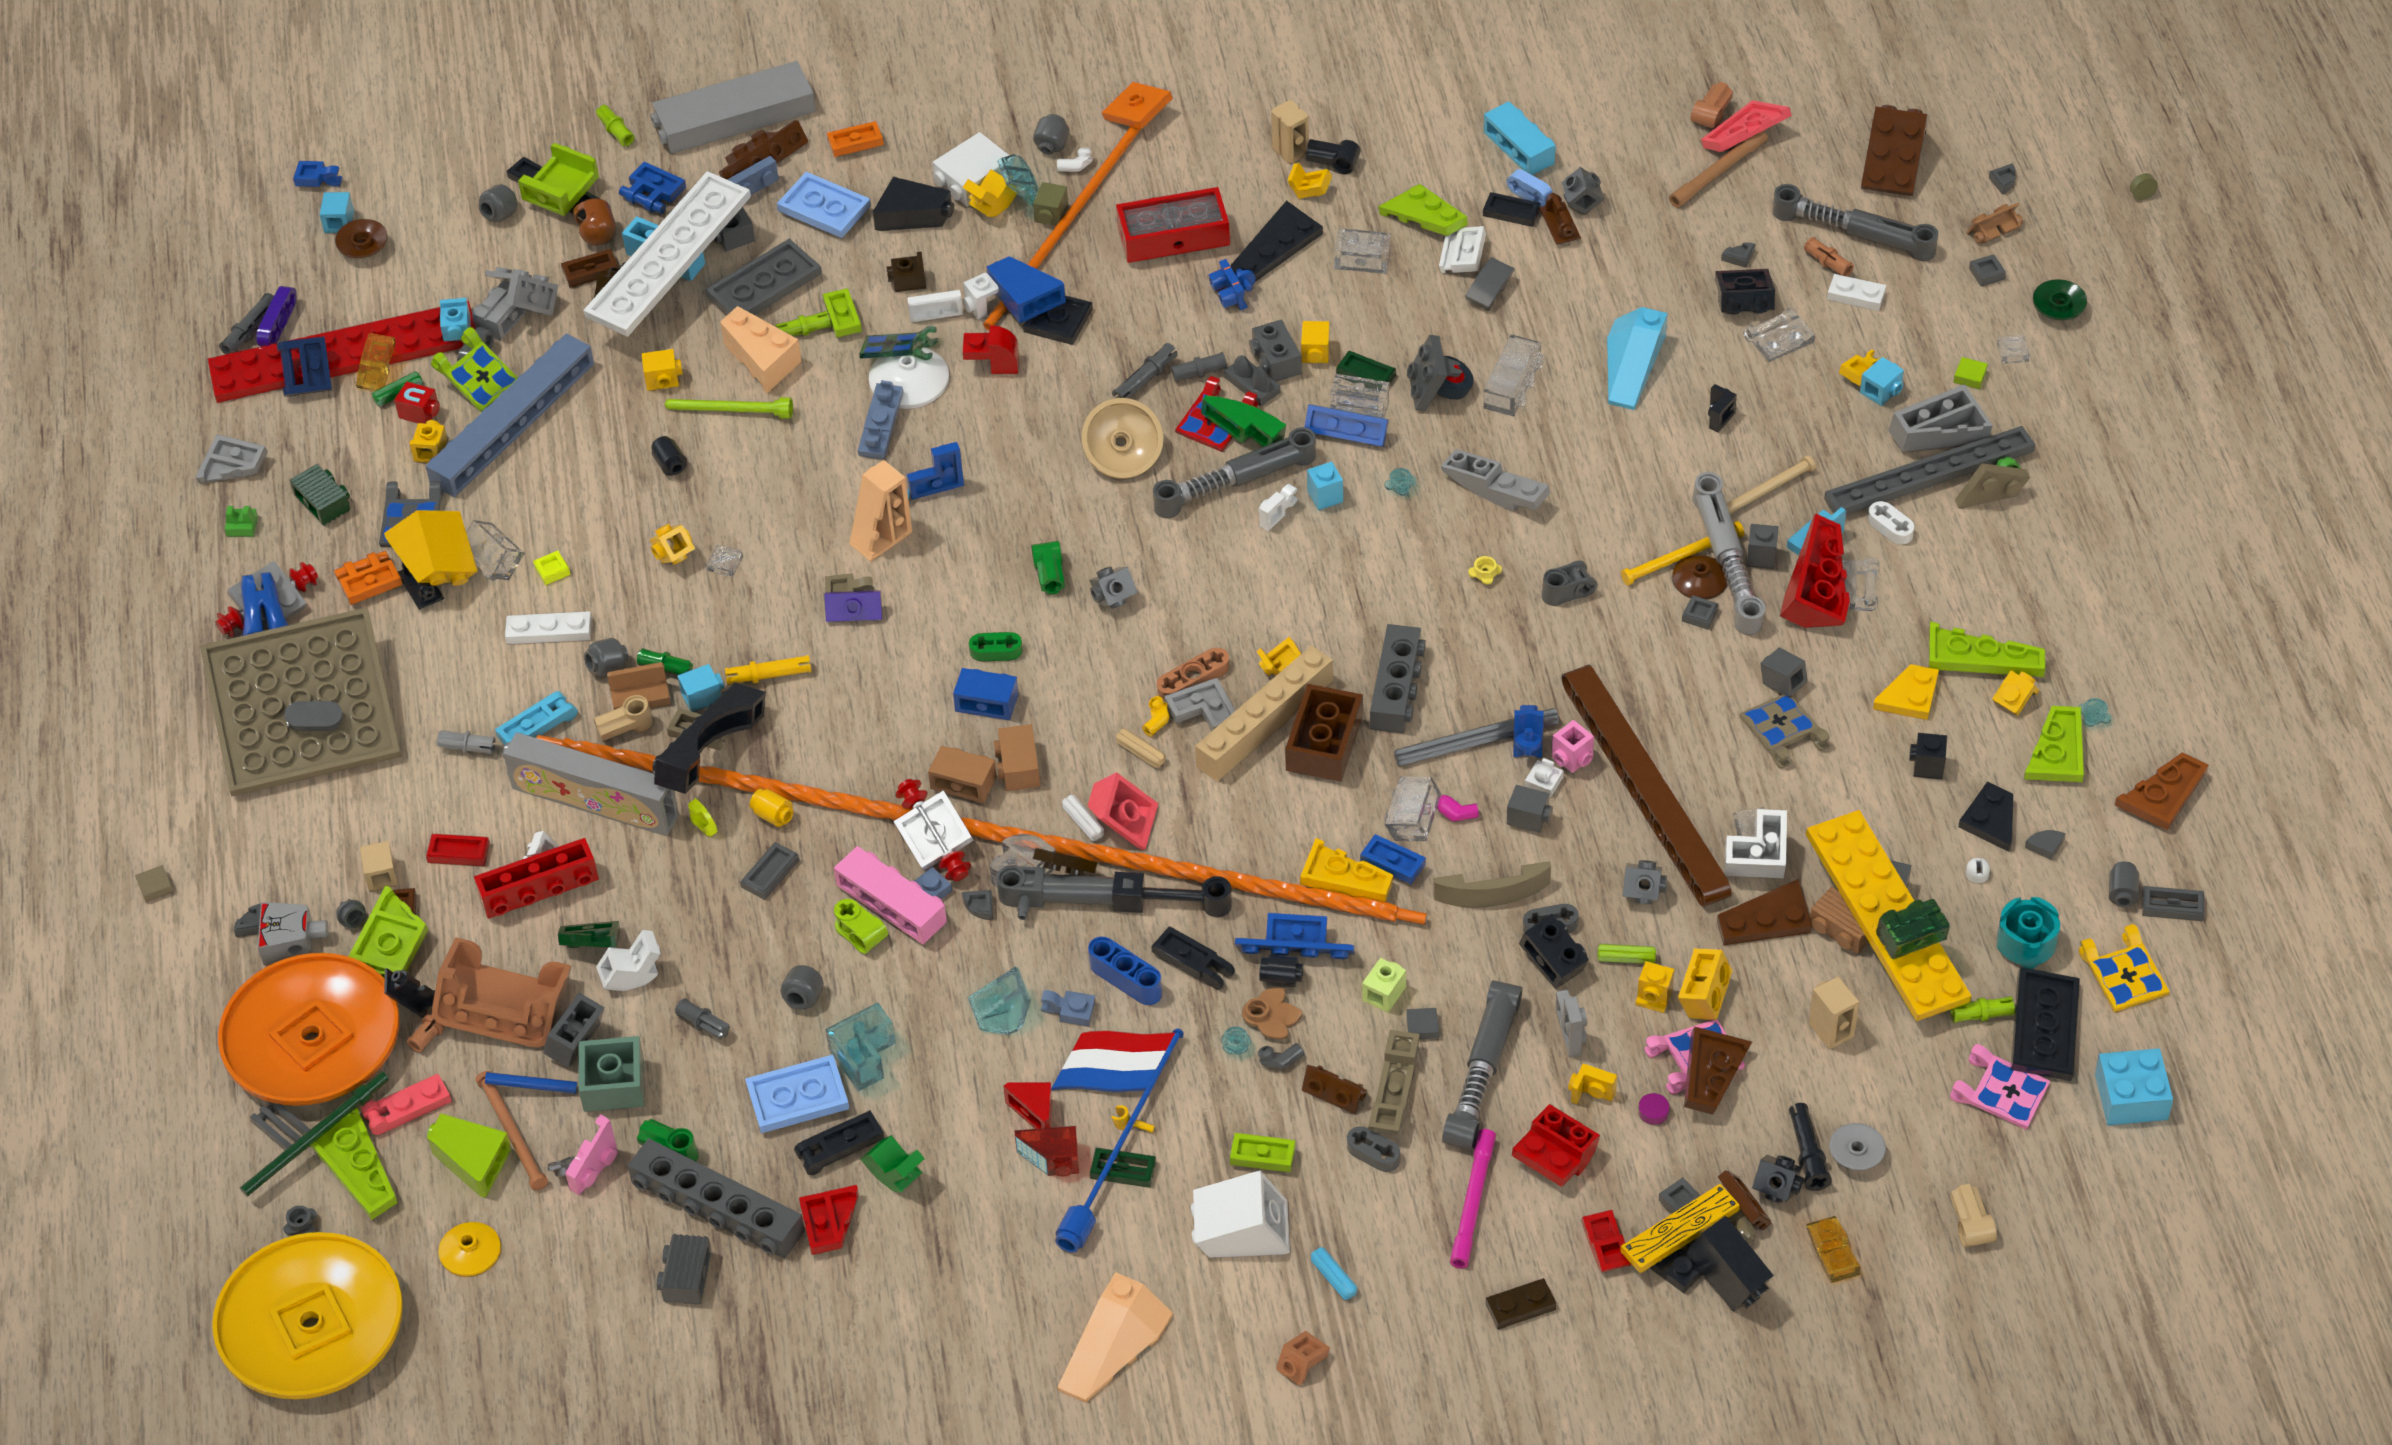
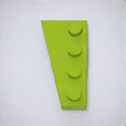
(1969, 653)
(355, 1163)

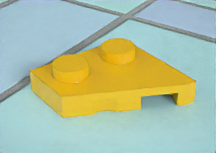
(1909, 693)

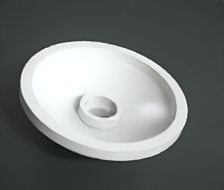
(921, 379)

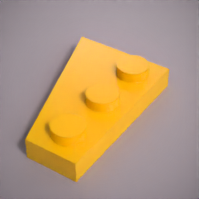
(1341, 874)

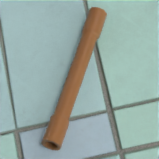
(1690, 189)

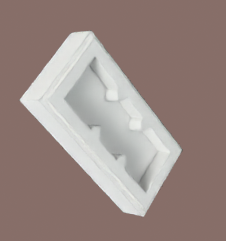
(935, 306)

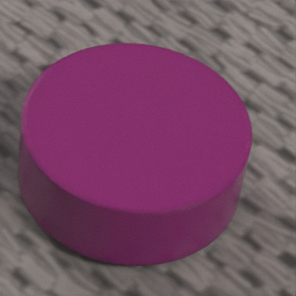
(1653, 1108)

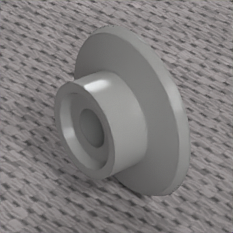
(1857, 1137)

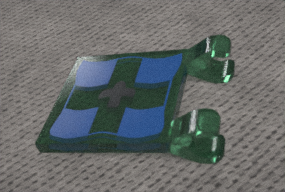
(899, 344)

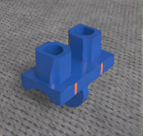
(1235, 284)
(1528, 731)

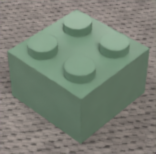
(611, 1073)

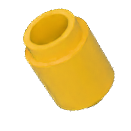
(771, 807)

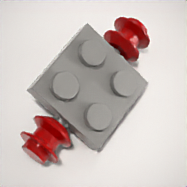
(289, 597)

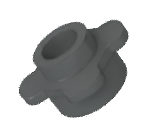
(297, 1214)

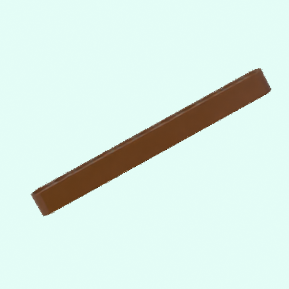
(1646, 786)

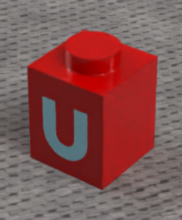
(416, 403)

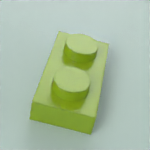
(842, 312)
(1262, 1152)

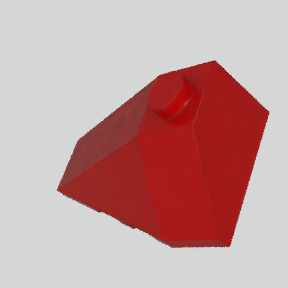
(1817, 585)

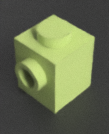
(1384, 985)

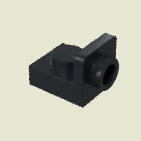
(1722, 407)

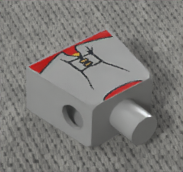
(287, 931)

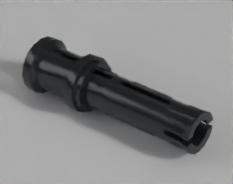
(1810, 1157)

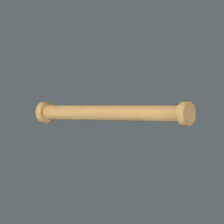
(1806, 464)

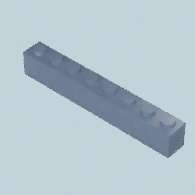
(510, 414)

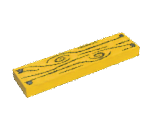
(1679, 1228)

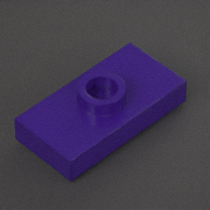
(853, 606)

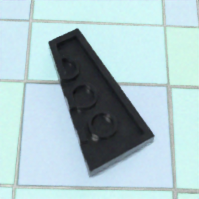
(1278, 240)

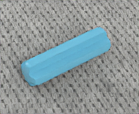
(1334, 1273)

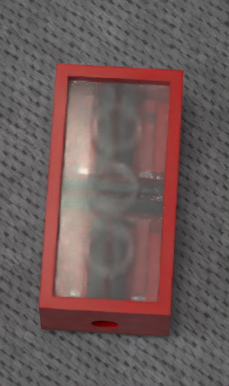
(1173, 224)

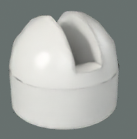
(1971, 870)

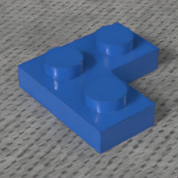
(943, 476)

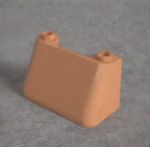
(497, 1000)

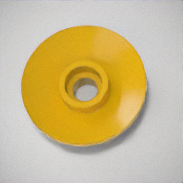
(473, 1258)

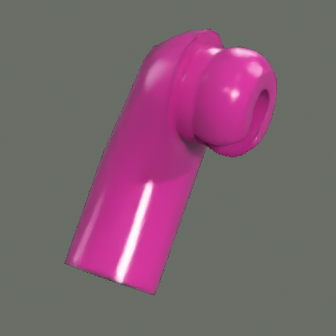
(1454, 811)

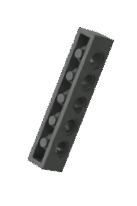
(706, 1184)

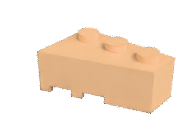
(881, 511)

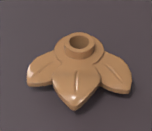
(1274, 1013)

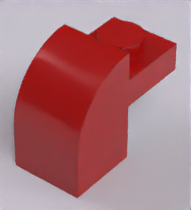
(998, 346)

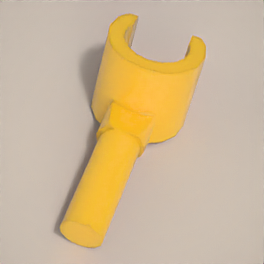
(1121, 1122)

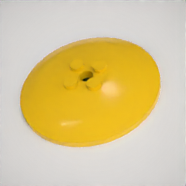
(299, 1279)

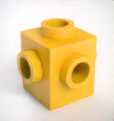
(680, 544)

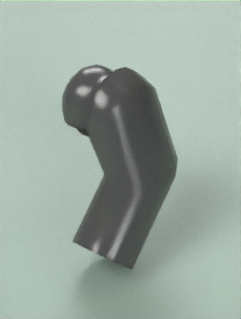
(1278, 1060)

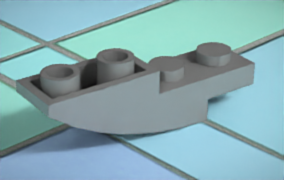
(1490, 482)

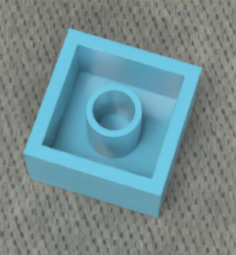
(2133, 1086)

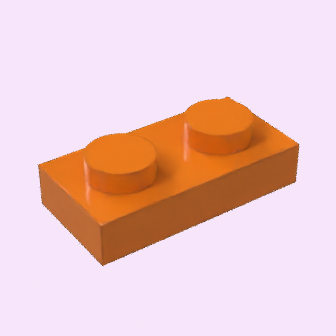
(855, 139)

